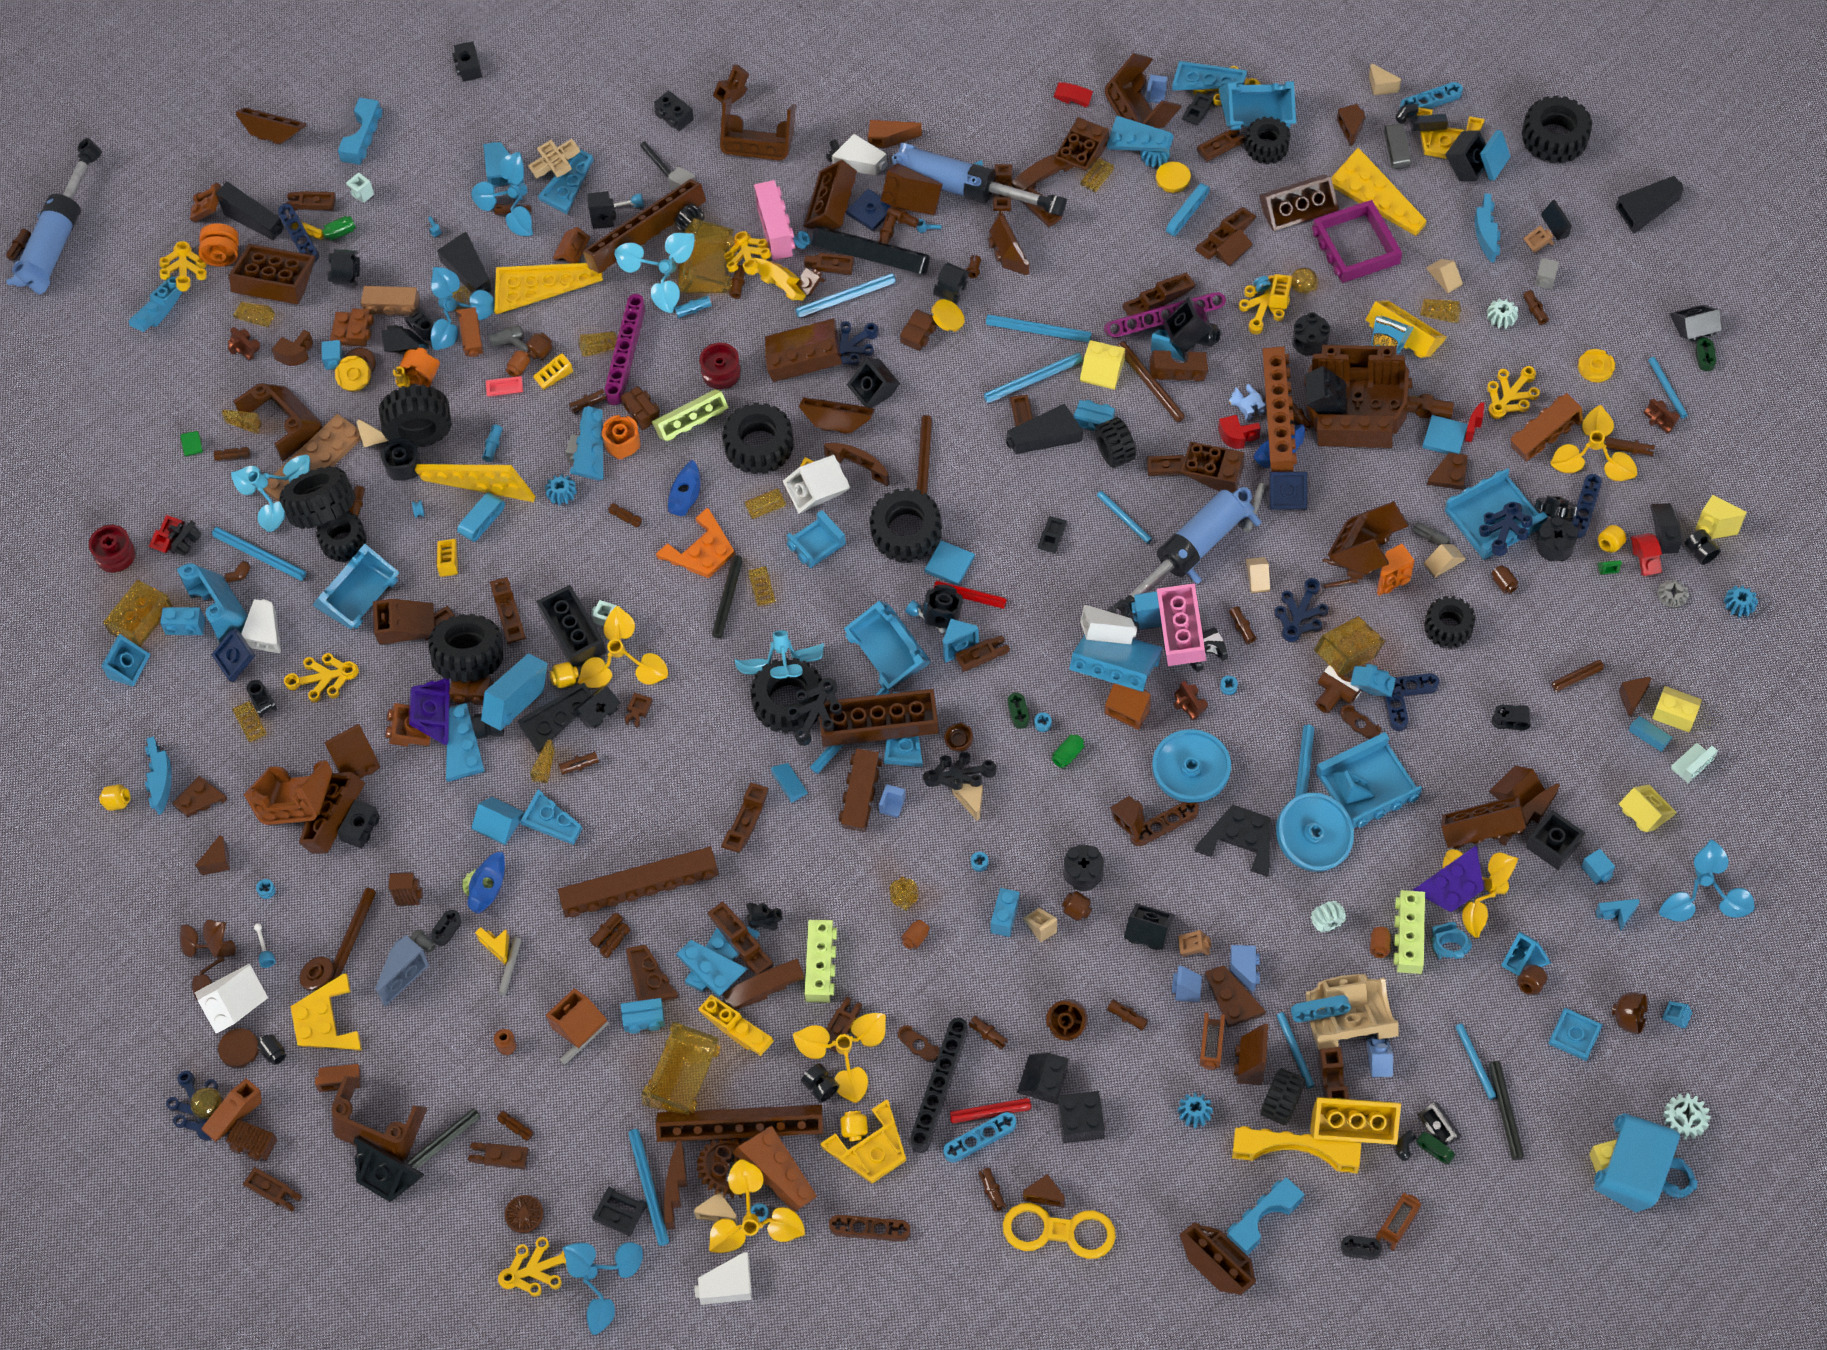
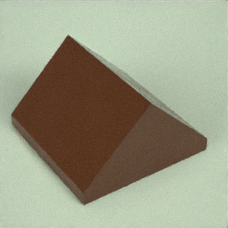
(1520, 782)

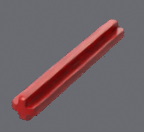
(977, 596)
(990, 1110)

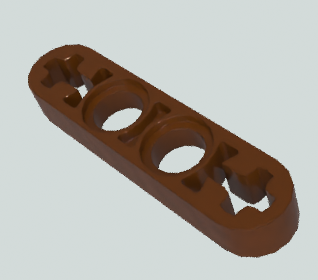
(1166, 826)
(868, 1232)

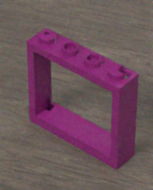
(1368, 209)

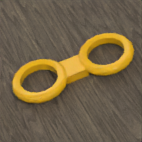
(1059, 1230)

